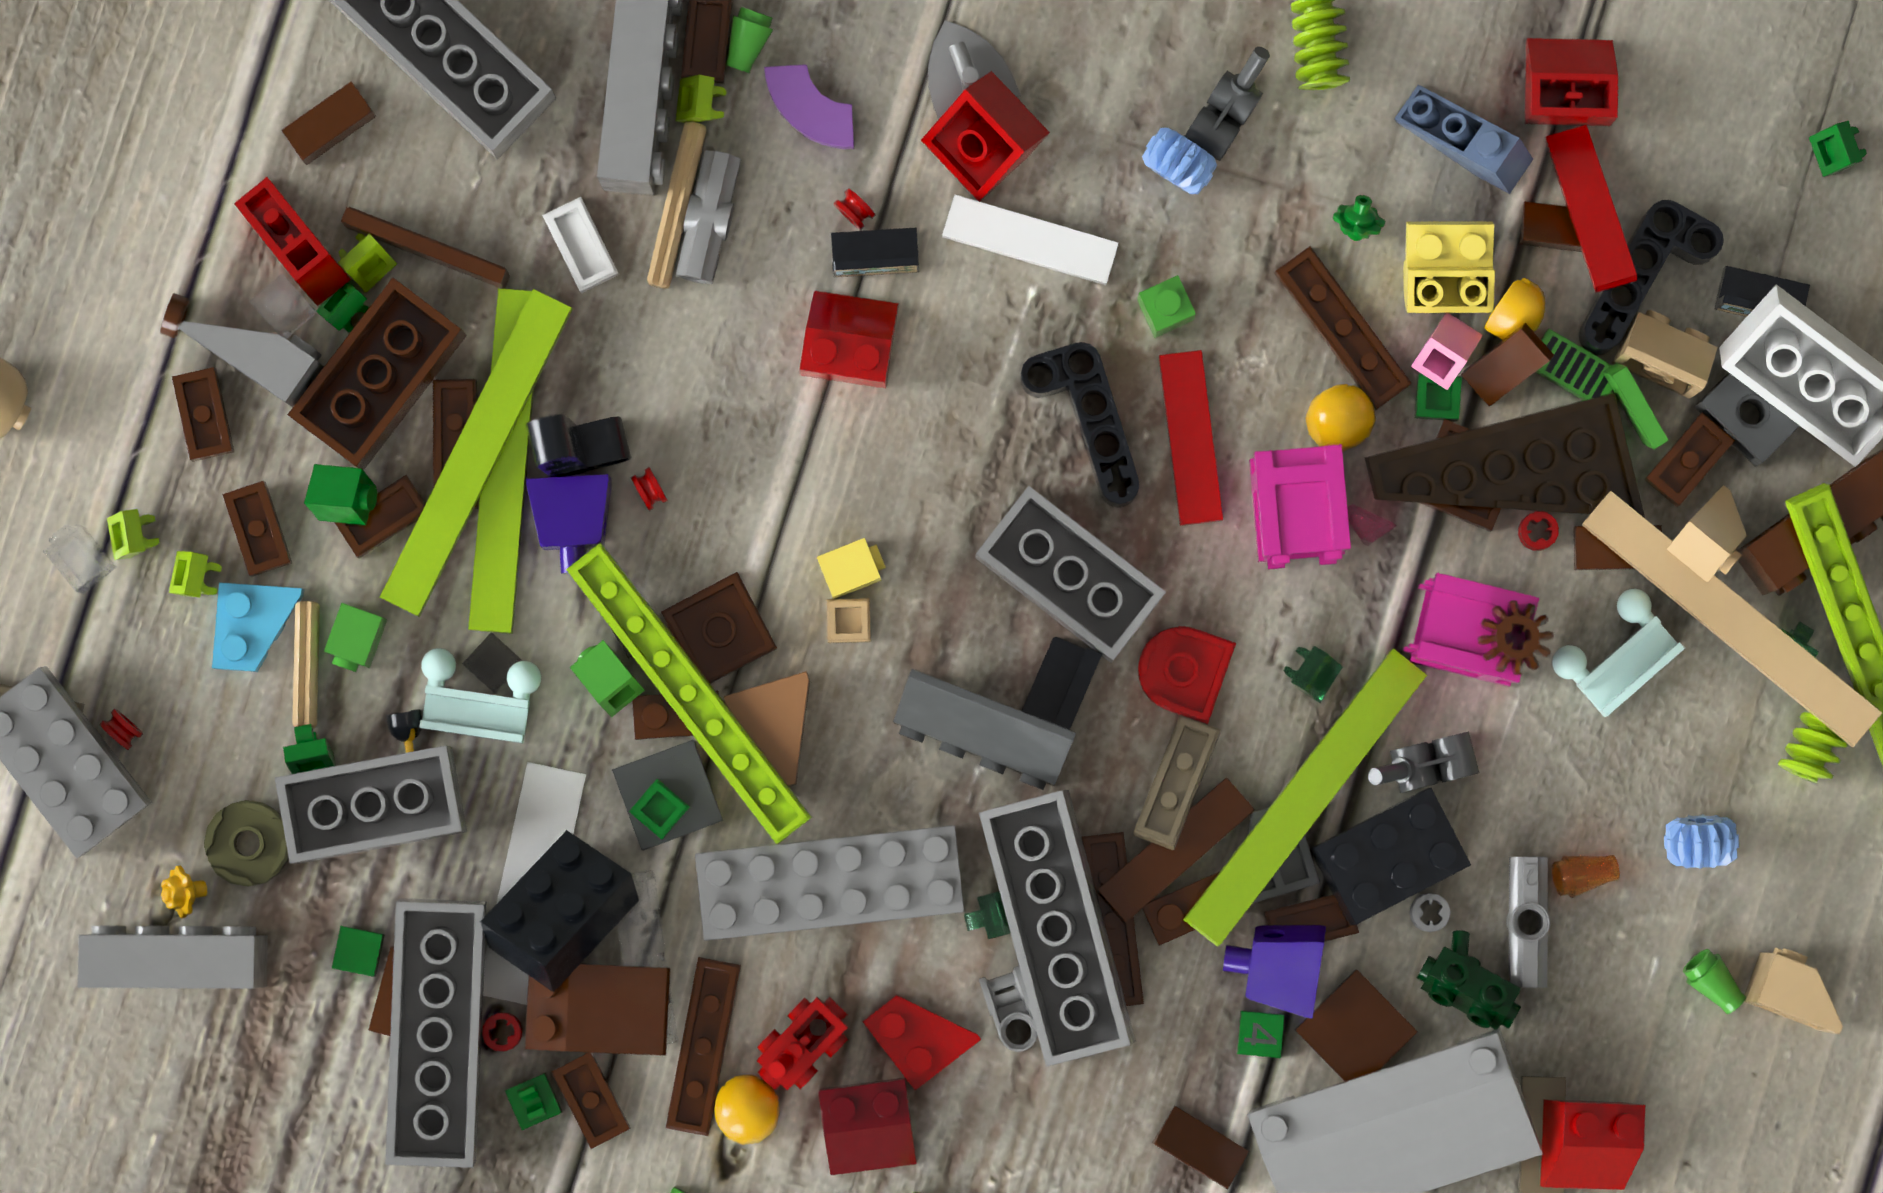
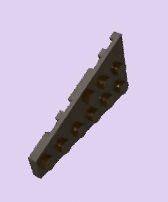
(1534, 462)

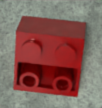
(1571, 82)

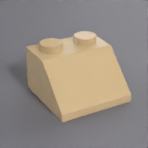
(1666, 354)
(1792, 990)

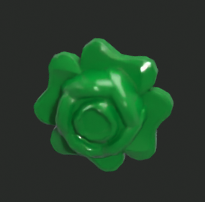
(1359, 219)

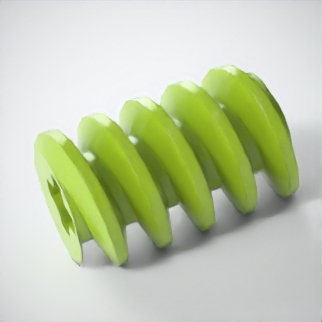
(1318, 44)
(1813, 751)

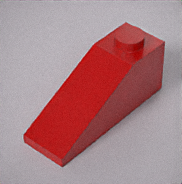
(292, 241)

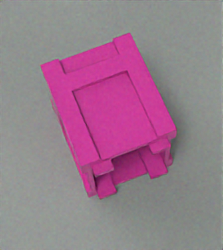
(1300, 505)
(1451, 626)

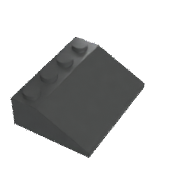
(982, 728)

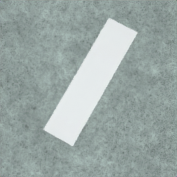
(544, 812)

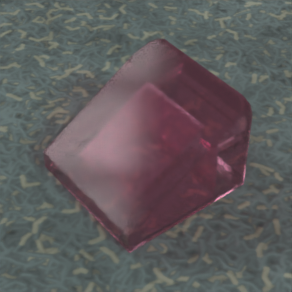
(1368, 525)

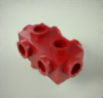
(791, 1055)

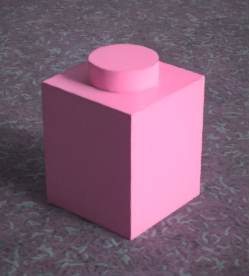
(1447, 350)

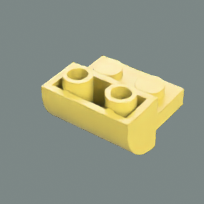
(1449, 267)

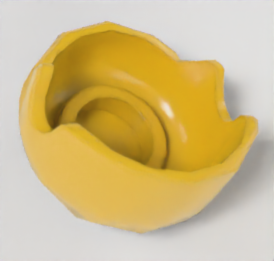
(1520, 305)
(1340, 417)
(747, 1109)

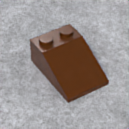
(601, 1011)

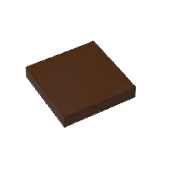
(720, 628)
(1356, 1029)

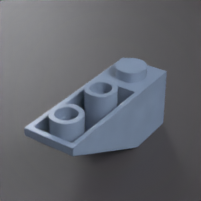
(1466, 138)

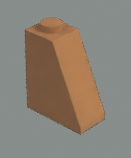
(775, 720)

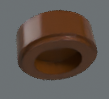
(174, 315)

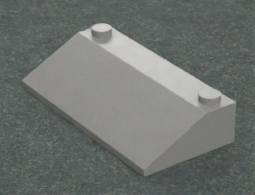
(1401, 1125)

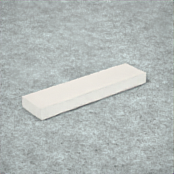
(1030, 239)

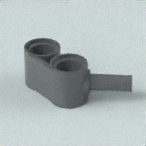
(1228, 107)
(1428, 763)

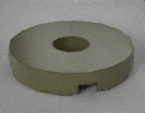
(222, 847)

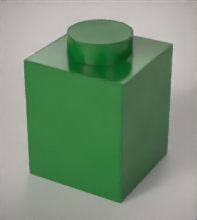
(340, 494)

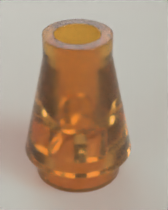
(1583, 873)

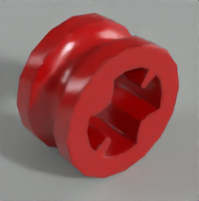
(854, 209)
(649, 489)
(1535, 518)
(121, 729)
(512, 1040)

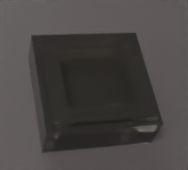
(491, 662)

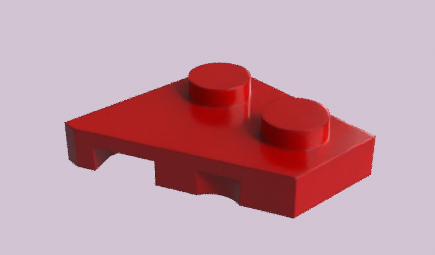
(918, 1039)

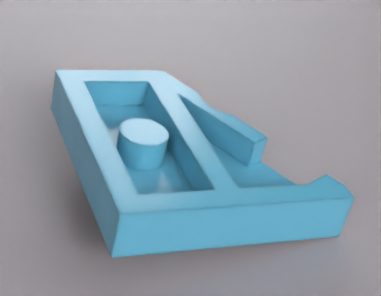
(249, 623)

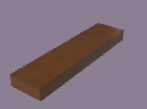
(425, 247)
(1343, 327)
(1105, 858)
(1159, 866)
(703, 1046)

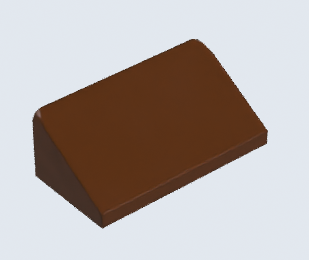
(328, 123)
(1548, 227)
(1200, 1147)

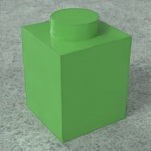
(1166, 306)
(354, 637)
(606, 678)

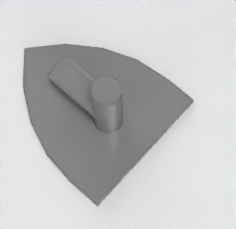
(958, 61)

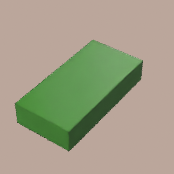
(1635, 406)

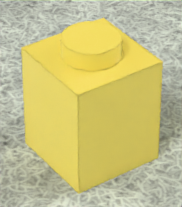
(851, 567)

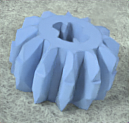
(1179, 160)
(1701, 841)

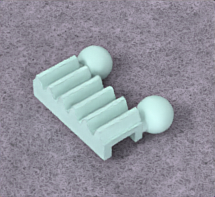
(1629, 664)
(476, 712)

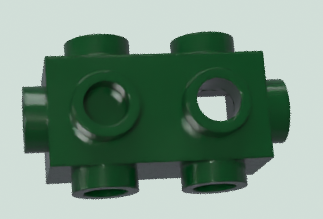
(1462, 983)

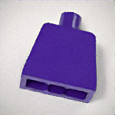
(570, 513)
(1281, 966)

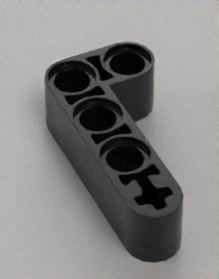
(1659, 245)
(1090, 426)
(572, 449)

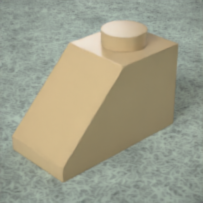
(1711, 537)

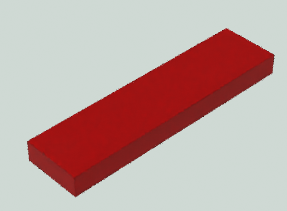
(1591, 208)
(1190, 438)

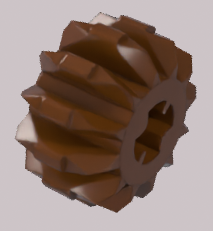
(1505, 626)

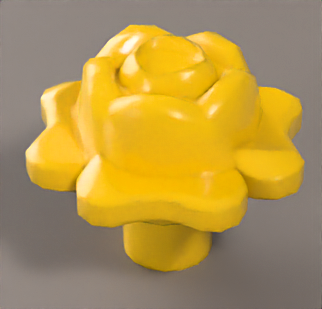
(181, 891)

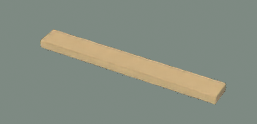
(1733, 621)

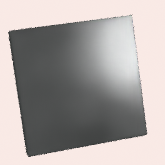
(682, 773)

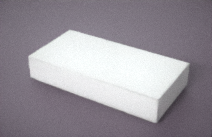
(580, 245)

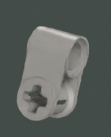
(1009, 1006)

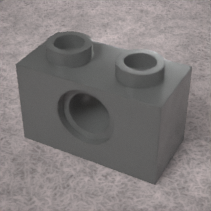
(1753, 441)

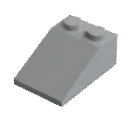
(266, 358)

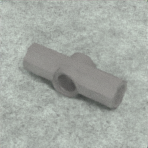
(708, 217)
(1528, 892)

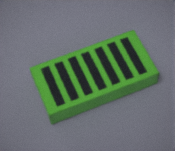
(1574, 368)

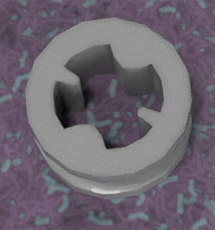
(1443, 912)

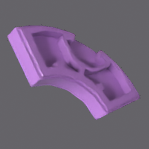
(808, 109)

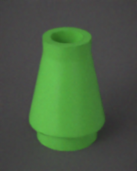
(748, 37)
(1712, 978)

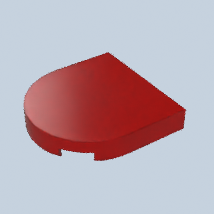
(1185, 671)

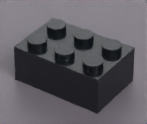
(1390, 856)
(560, 911)

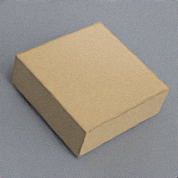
(848, 620)

